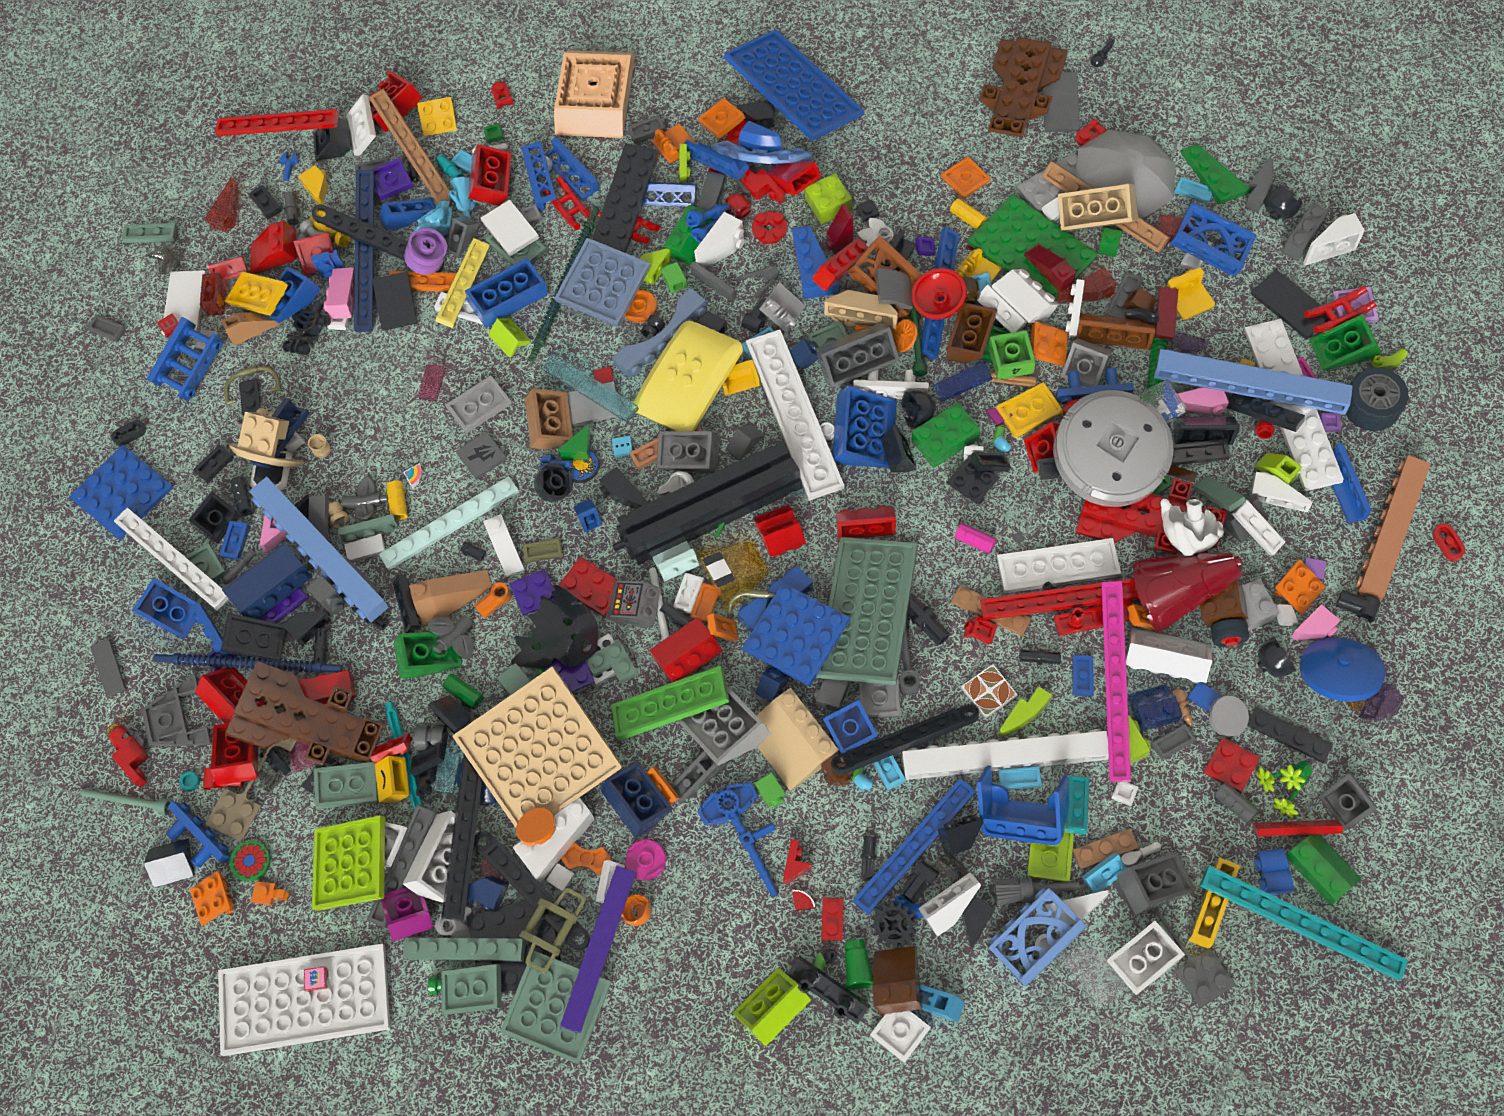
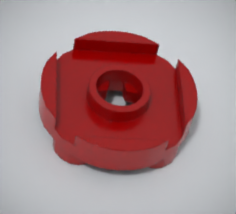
(769, 218)

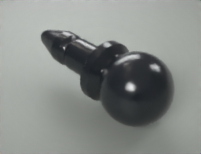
(1098, 59)

